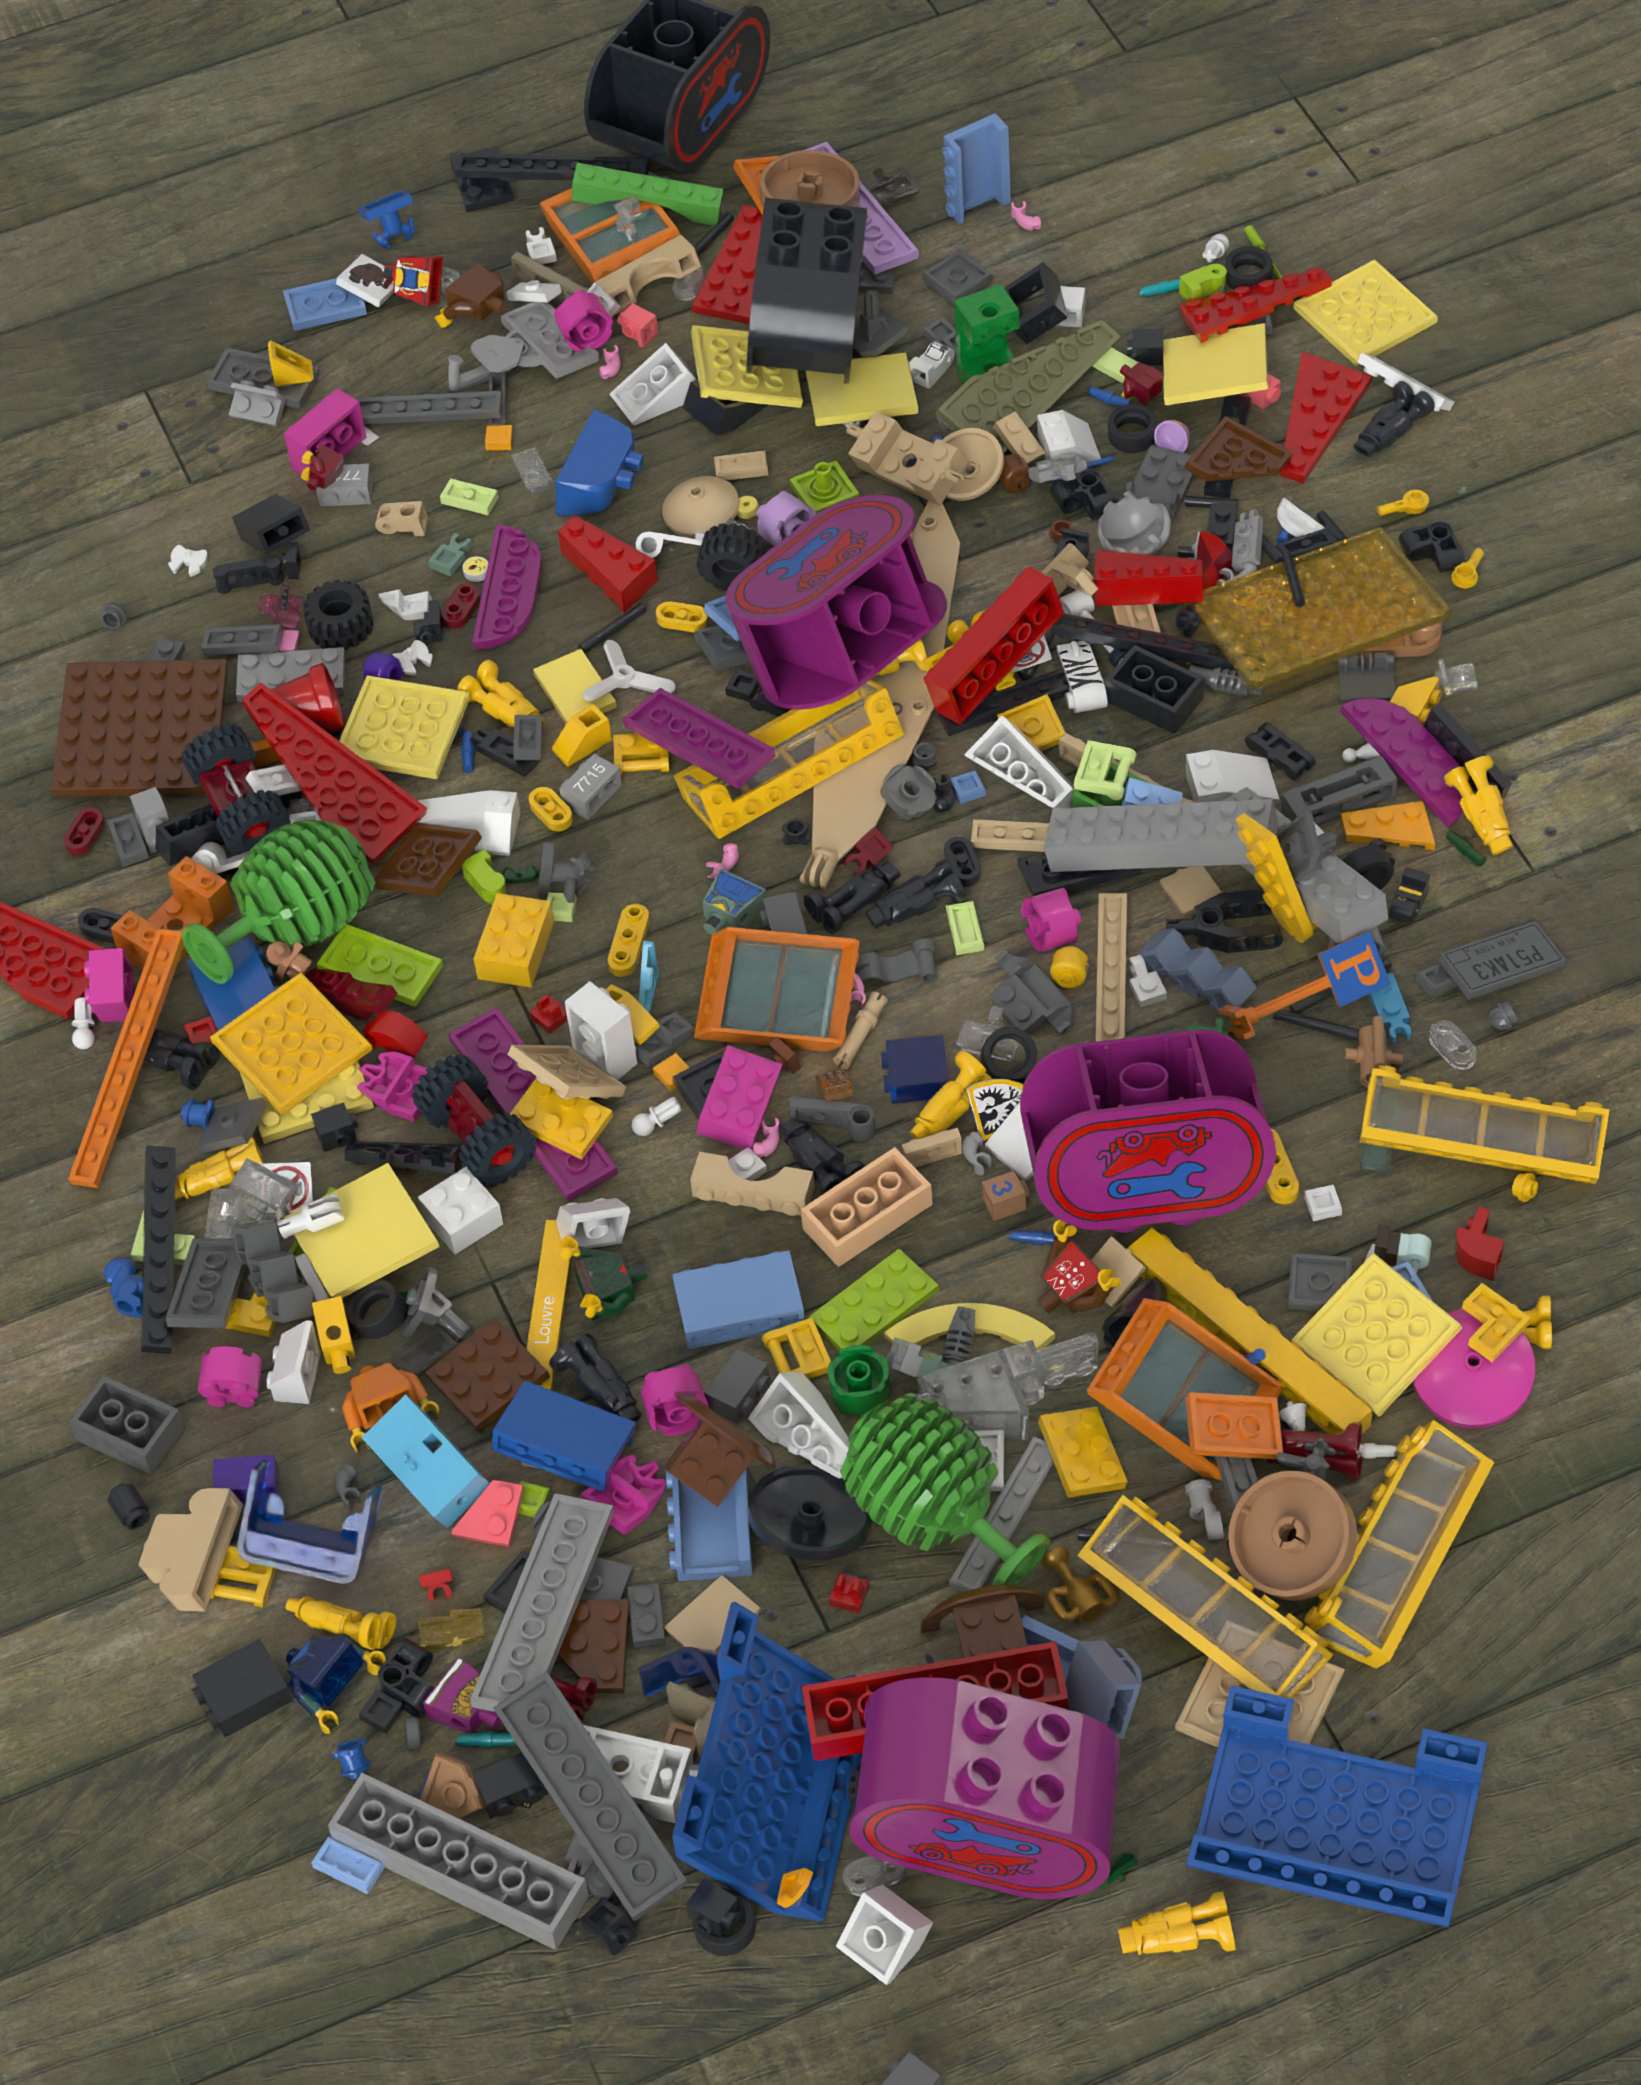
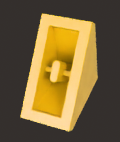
(288, 366)

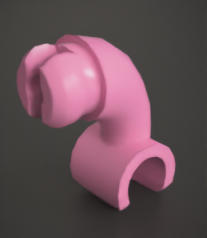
(1027, 222)
(613, 364)
(729, 860)
(858, 991)
(771, 1142)

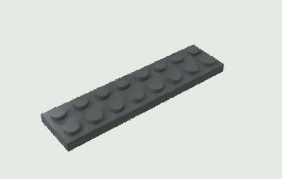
(590, 1796)

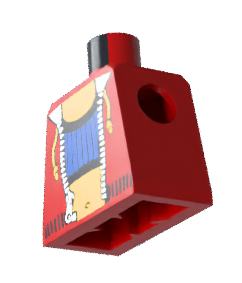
(417, 278)

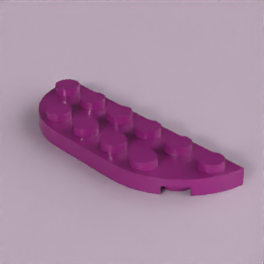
(508, 588)
(1409, 751)

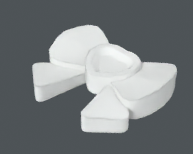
(194, 559)
(411, 655)

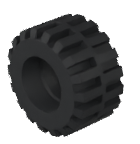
(728, 552)
(338, 615)

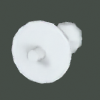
(1365, 752)
(1294, 1415)

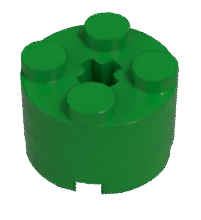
(858, 1380)

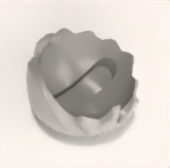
(1134, 526)

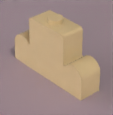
(189, 1549)

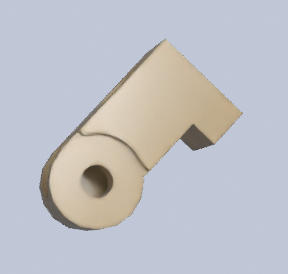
(402, 518)

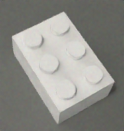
(601, 1030)

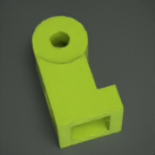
(1203, 282)
(480, 875)

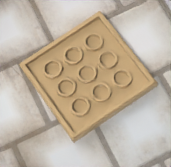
(1206, 1704)

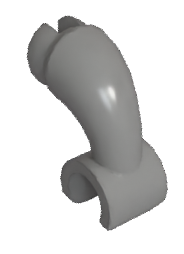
(1246, 569)
(970, 1148)

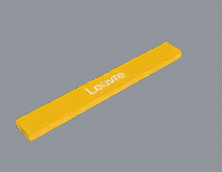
(548, 1301)

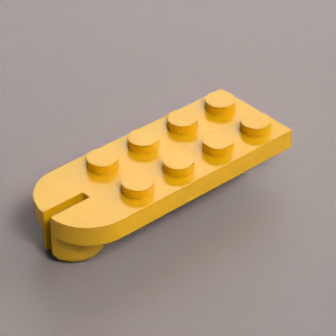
(1275, 878)

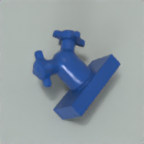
(387, 210)

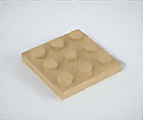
(566, 1071)

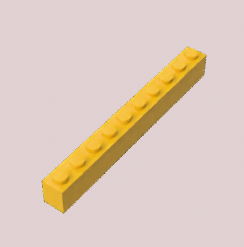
(1242, 1328)

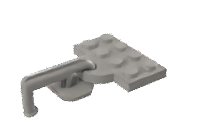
(530, 343)

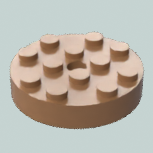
(811, 178)
(1262, 1528)

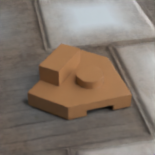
(452, 1787)

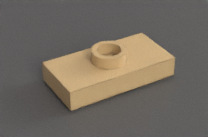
(741, 465)

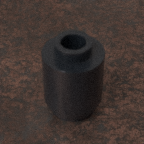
(128, 1506)

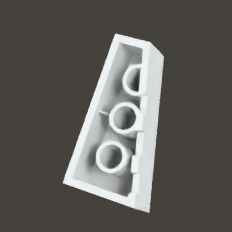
(1018, 761)

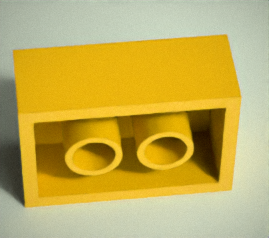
(514, 940)

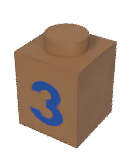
(1004, 1195)

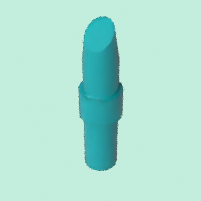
(1160, 288)
(486, 1739)

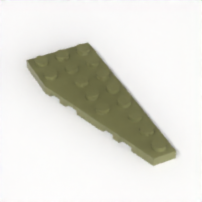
(1028, 382)

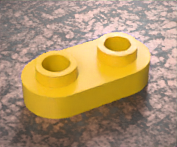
(681, 616)
(554, 813)

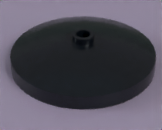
(807, 1514)

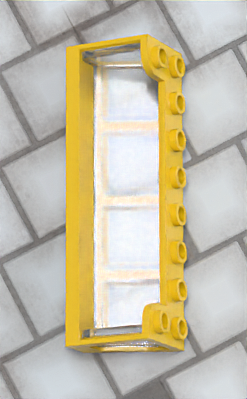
(807, 749)
(1484, 1127)
(1400, 1544)
(1204, 1601)

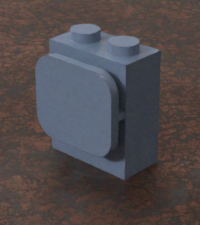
(1103, 1684)

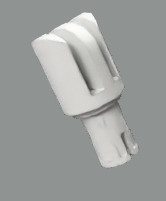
(313, 1216)

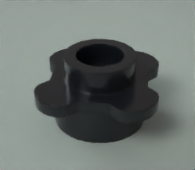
(1188, 620)
(795, 826)

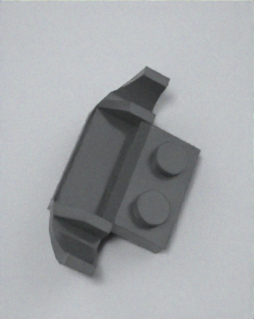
(1031, 996)

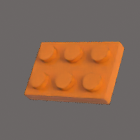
(1233, 1425)

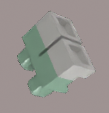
(912, 1361)

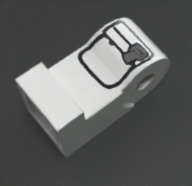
(933, 363)

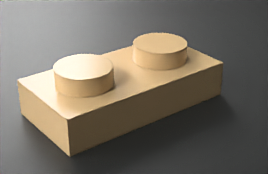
(1018, 438)
(933, 1148)

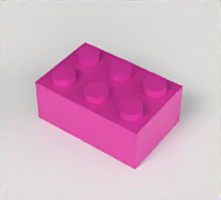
(333, 423)
(739, 1098)

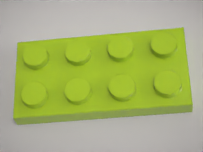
(382, 962)
(875, 1302)

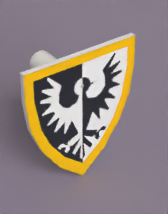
(993, 1103)

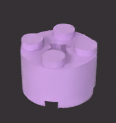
(782, 517)

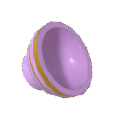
(1172, 435)

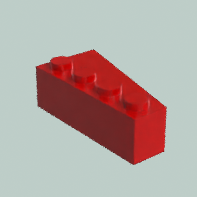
(609, 562)
(1146, 579)

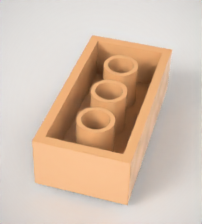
(866, 1206)

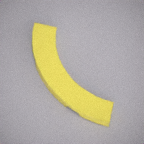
(989, 1318)

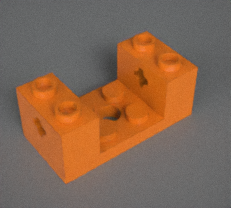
(196, 898)

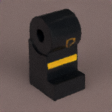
(1409, 896)

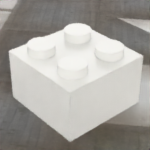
(460, 1210)

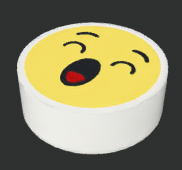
(475, 568)

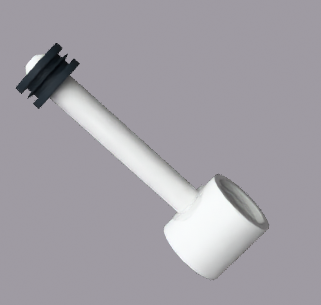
(1082, 605)

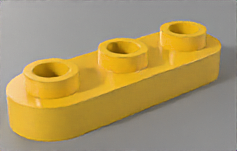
(630, 947)
(1282, 1174)

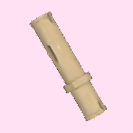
(865, 1021)

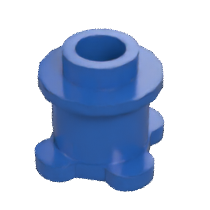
(197, 1113)
(352, 1758)

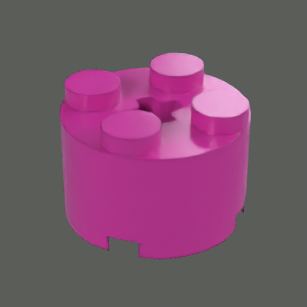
(583, 321)
(1050, 920)
(229, 1377)
(661, 1405)

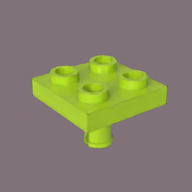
(823, 486)

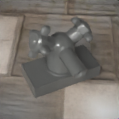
(562, 871)
(1313, 1463)

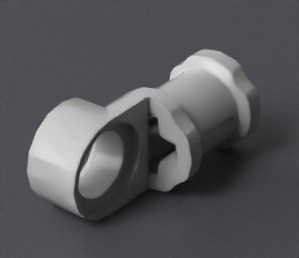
(1204, 1509)

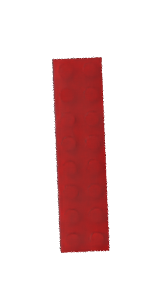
(838, 1706)

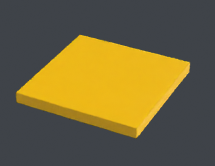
(291, 1043)

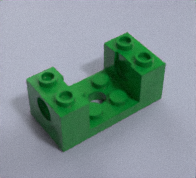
(982, 330)

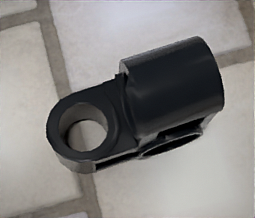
(1085, 491)
(1433, 542)
(407, 1665)

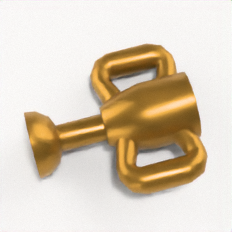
(1079, 1592)

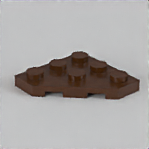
(1236, 453)
(598, 1642)

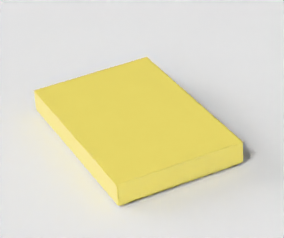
(565, 682)

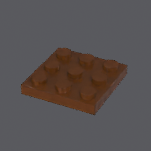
(427, 859)
(485, 1373)

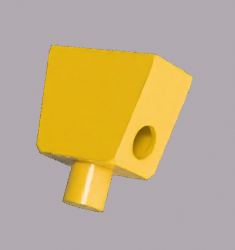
(334, 1333)

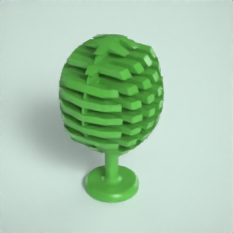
(289, 889)
(930, 1481)

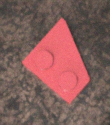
(492, 1515)

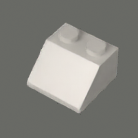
(1065, 434)
(594, 1222)
(295, 1365)
(883, 1933)

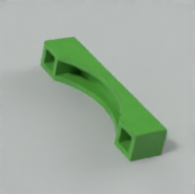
(601, 184)

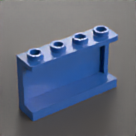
(246, 988)
(562, 1435)

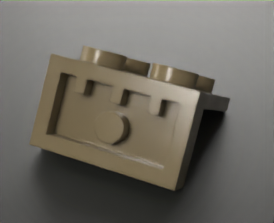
(692, 1710)

